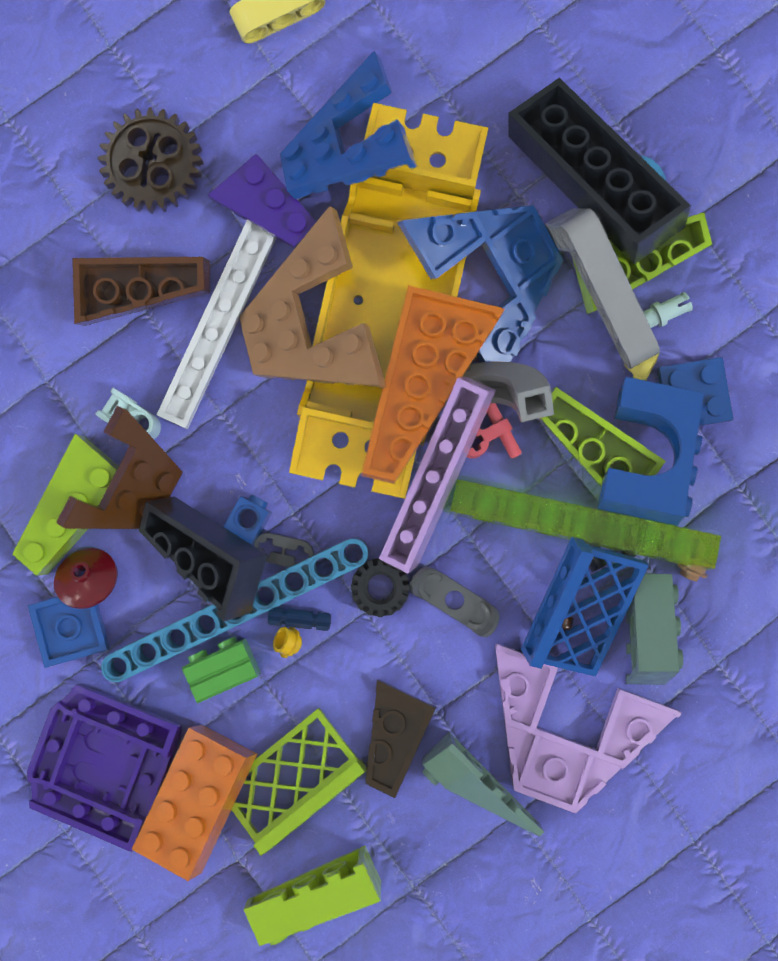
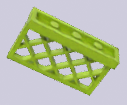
(315, 798)

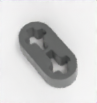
(286, 543)

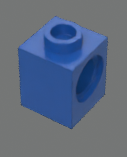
(234, 520)

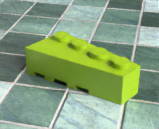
(597, 442)
(81, 474)
(314, 897)

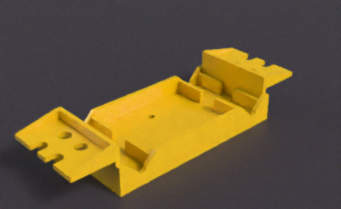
(380, 276)

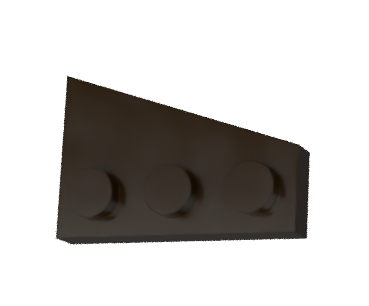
(396, 735)

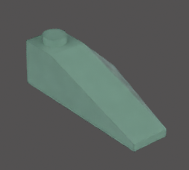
(465, 776)

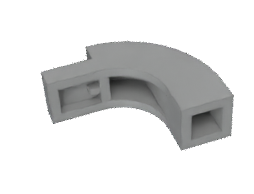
(515, 386)

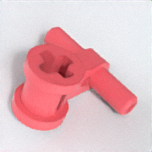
(500, 428)

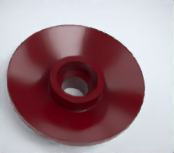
(91, 587)

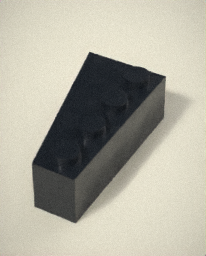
(207, 554)

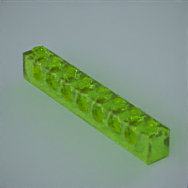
(592, 525)

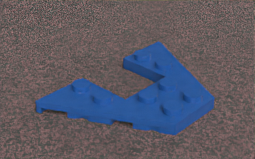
(317, 152)
(518, 251)

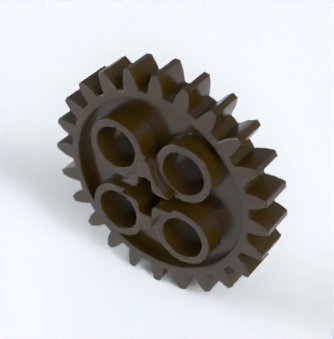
(123, 154)

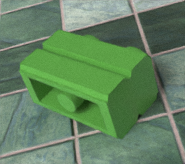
(220, 670)

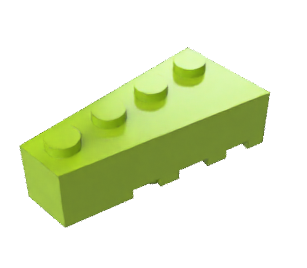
(677, 249)

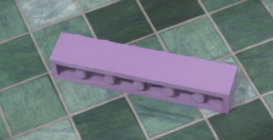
(437, 473)

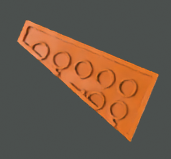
(430, 351)

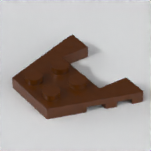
(141, 477)

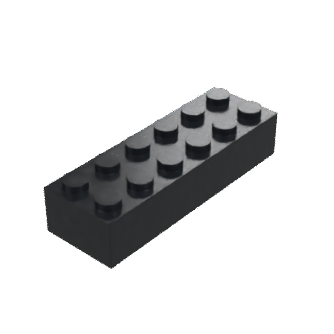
(598, 170)

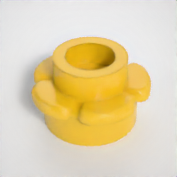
(287, 641)

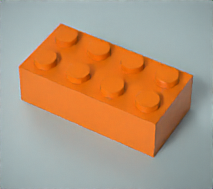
(194, 802)

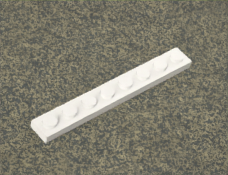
(216, 325)

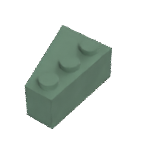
(654, 631)

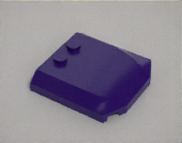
(117, 759)

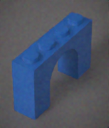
(677, 416)

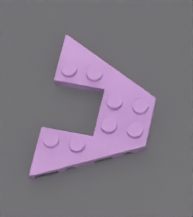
(558, 767)

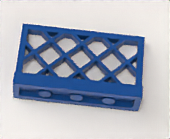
(557, 607)

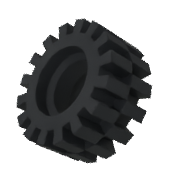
(371, 605)

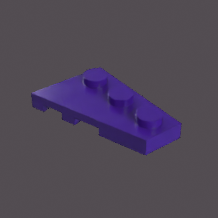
(264, 200)

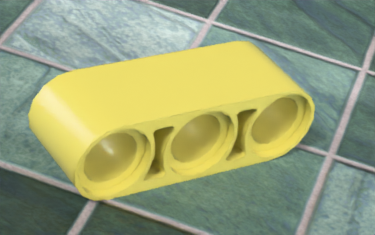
(264, 17)

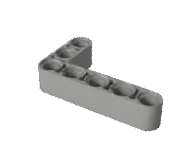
(601, 271)

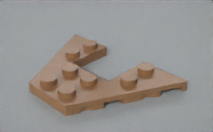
(276, 324)

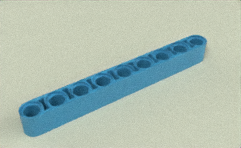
(195, 634)

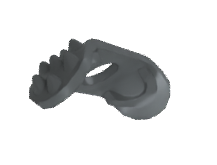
(474, 613)

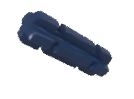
(299, 619)

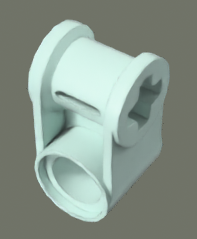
(134, 409)

